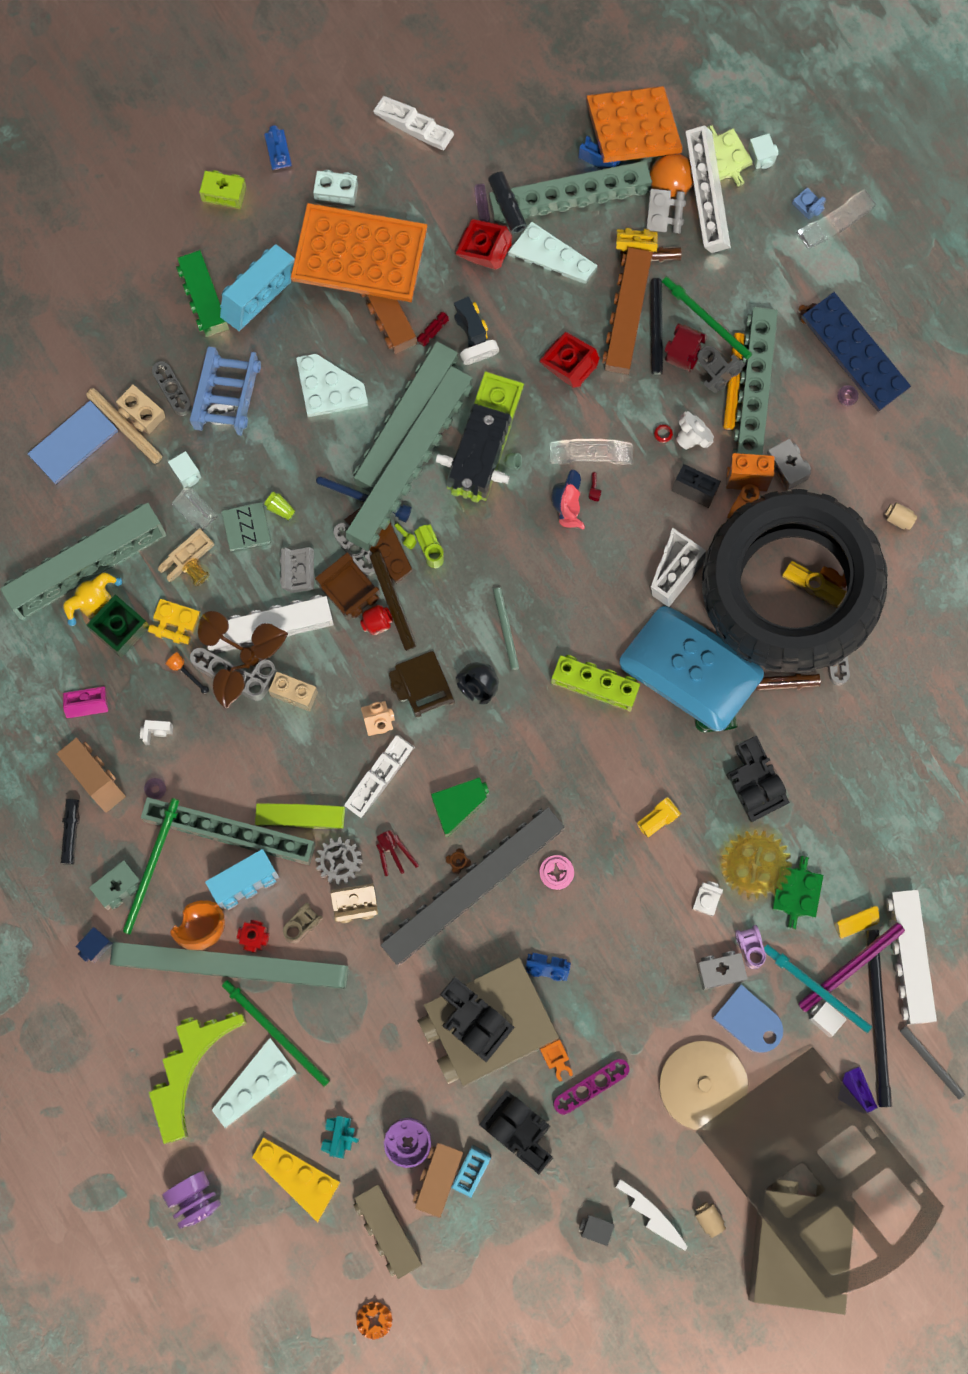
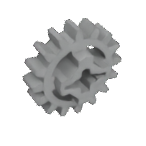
(329, 856)

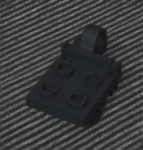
(757, 784)
(474, 1022)
(518, 1128)

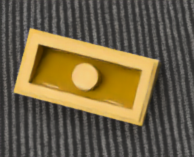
(857, 922)

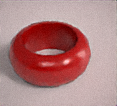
(663, 440)

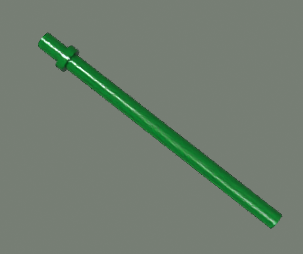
(170, 813)
(235, 993)

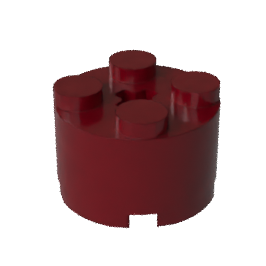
(685, 347)

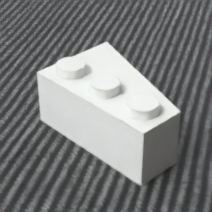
(678, 566)

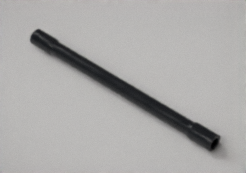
(884, 1088)

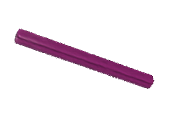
(853, 965)

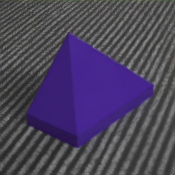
(857, 1085)

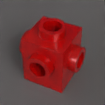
(260, 940)

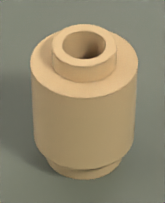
(900, 516)
(710, 1219)

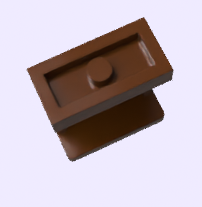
(347, 587)

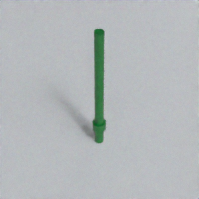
(680, 293)

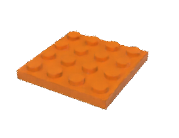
(633, 124)

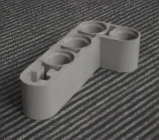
(255, 678)

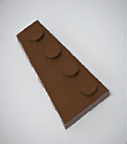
(391, 550)

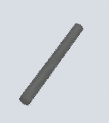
(930, 1060)

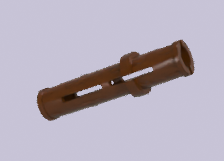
(662, 254)
(812, 681)

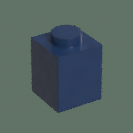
(93, 945)

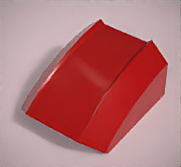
(484, 243)
(570, 359)

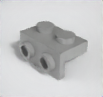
(297, 569)

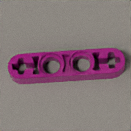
(592, 1088)

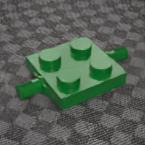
(800, 894)

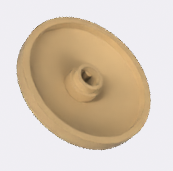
(701, 1082)

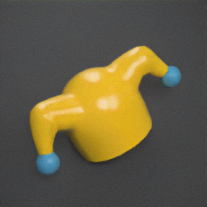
(90, 597)

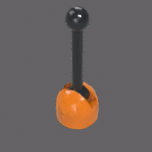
(176, 662)

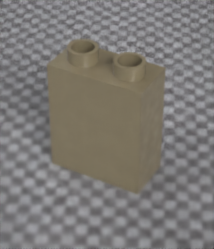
(511, 995)
(776, 1273)

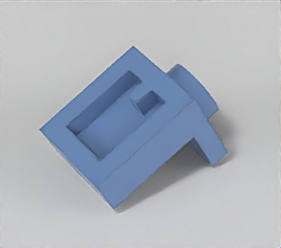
(809, 204)

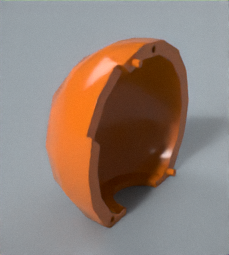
(672, 173)
(201, 925)

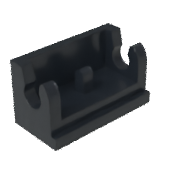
(696, 485)

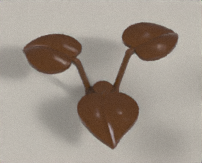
(266, 640)

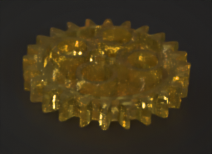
(738, 861)

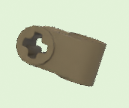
(302, 923)

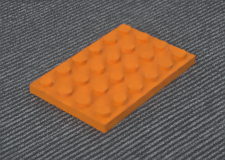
(359, 252)

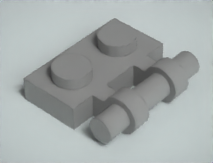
(659, 210)

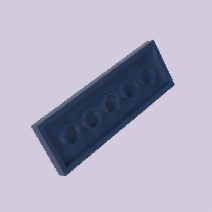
(856, 351)

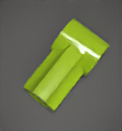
(429, 545)

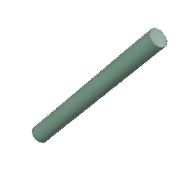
(506, 628)

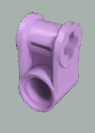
(751, 945)

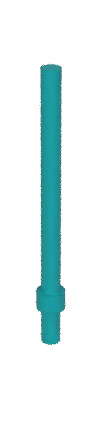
(783, 962)

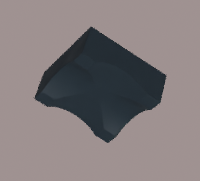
(469, 321)

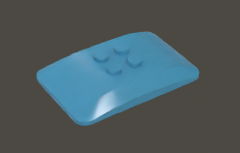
(691, 668)

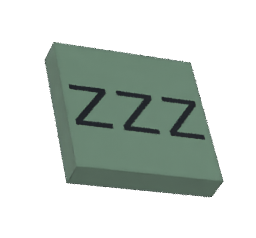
(246, 526)

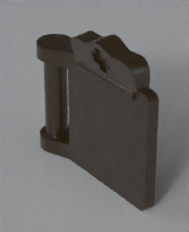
(418, 680)

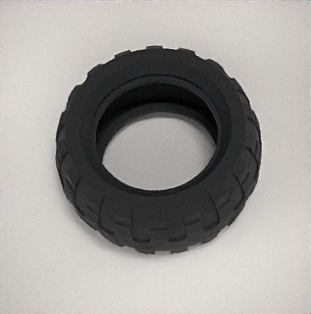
(798, 516)

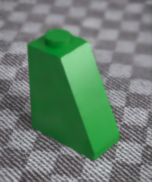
(459, 803)

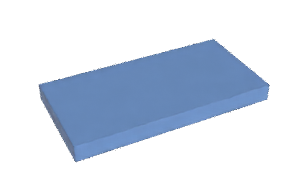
(72, 442)

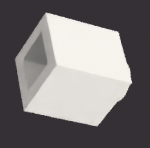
(827, 1018)

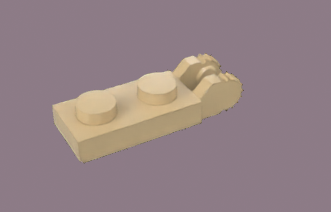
(190, 549)

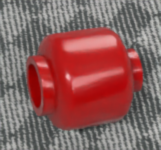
(376, 620)

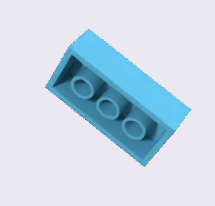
(256, 287)

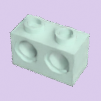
(334, 193)

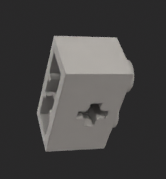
(788, 474)
(711, 978)

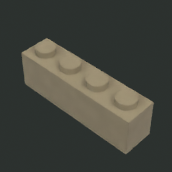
(387, 1231)

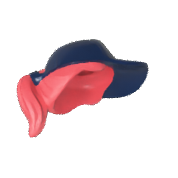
(566, 500)

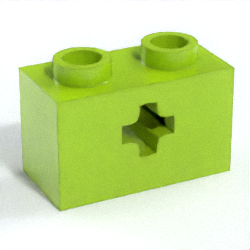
(223, 189)

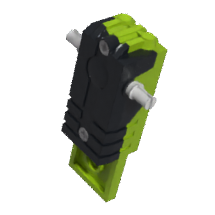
(483, 439)

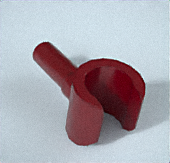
(594, 493)

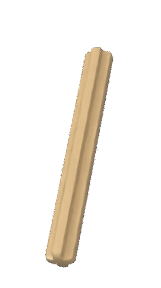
(109, 411)

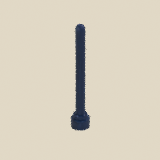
(403, 512)

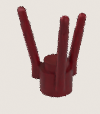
(388, 842)

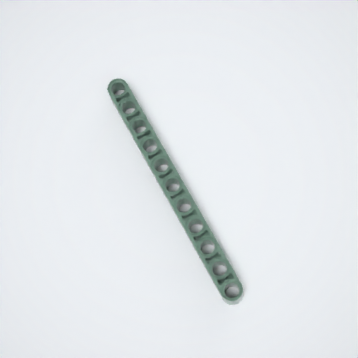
(229, 965)

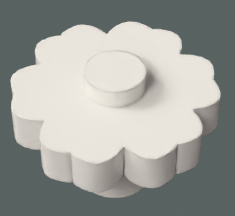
(693, 432)

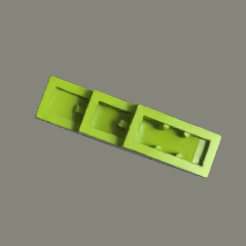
(300, 816)

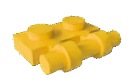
(635, 239)
(177, 616)

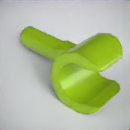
(409, 540)

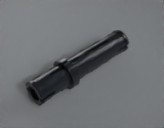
(69, 834)

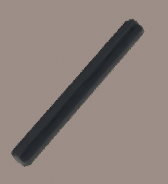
(656, 327)

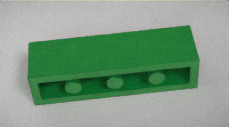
(203, 294)

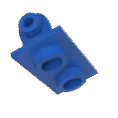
(277, 148)
(557, 970)

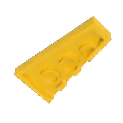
(302, 1181)

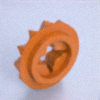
(363, 1322)

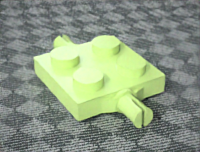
(730, 155)

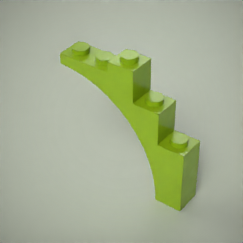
(195, 1041)

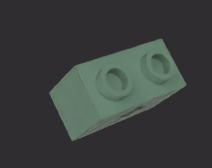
(104, 887)

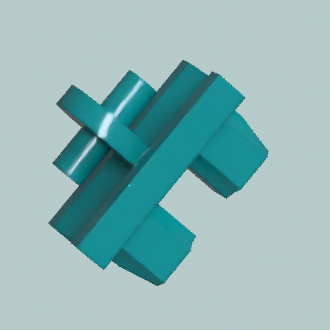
(341, 1139)

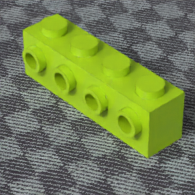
(595, 682)

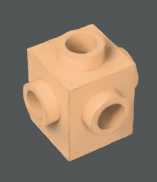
(377, 718)

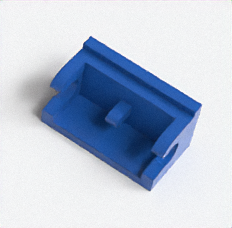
(591, 153)

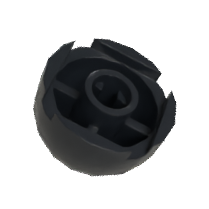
(478, 682)

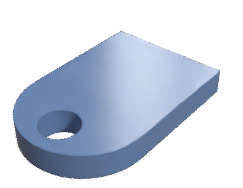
(748, 1020)

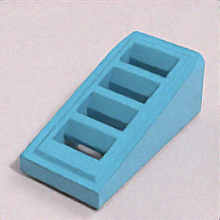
(480, 1154)

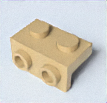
(354, 903)

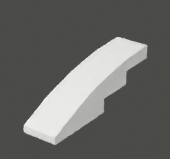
(413, 123)
(379, 776)
(657, 1221)

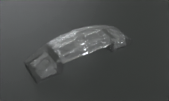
(836, 221)
(591, 450)

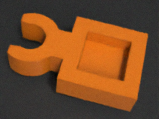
(555, 1057)

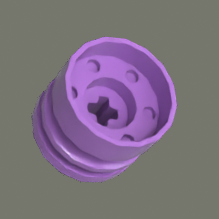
(405, 1155)
(191, 1200)

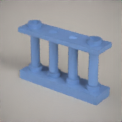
(209, 379)

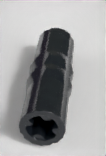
(507, 202)

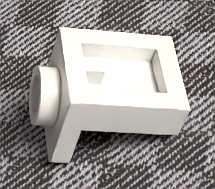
(159, 728)
(707, 898)

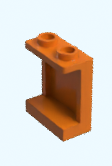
(750, 470)

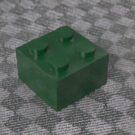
(118, 626)

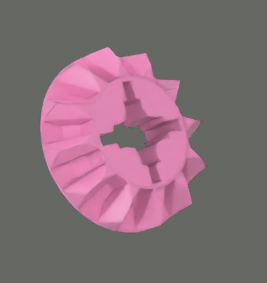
(562, 864)

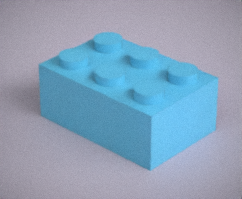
(242, 880)

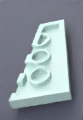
(545, 250)
(257, 1081)

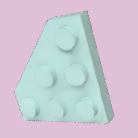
(328, 387)

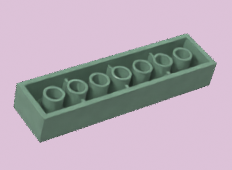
(83, 561)

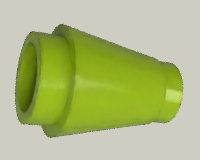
(279, 506)

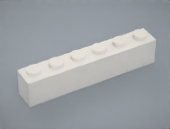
(708, 189)
(294, 619)
(911, 958)

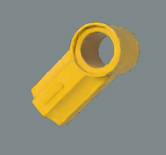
(662, 815)

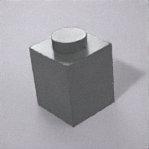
(596, 1230)

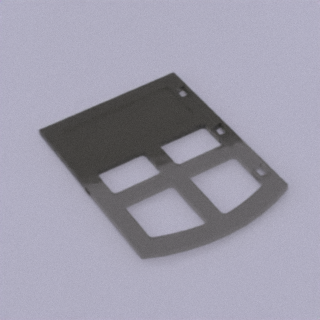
(786, 1126)

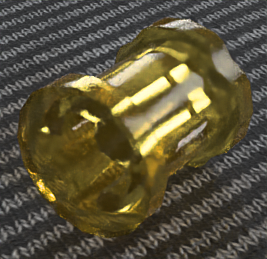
(196, 573)

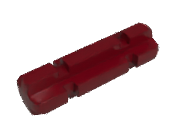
(433, 328)

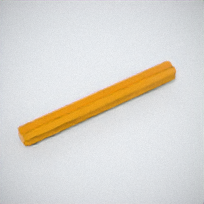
(732, 391)

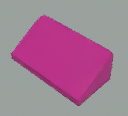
(85, 702)

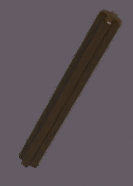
(392, 601)

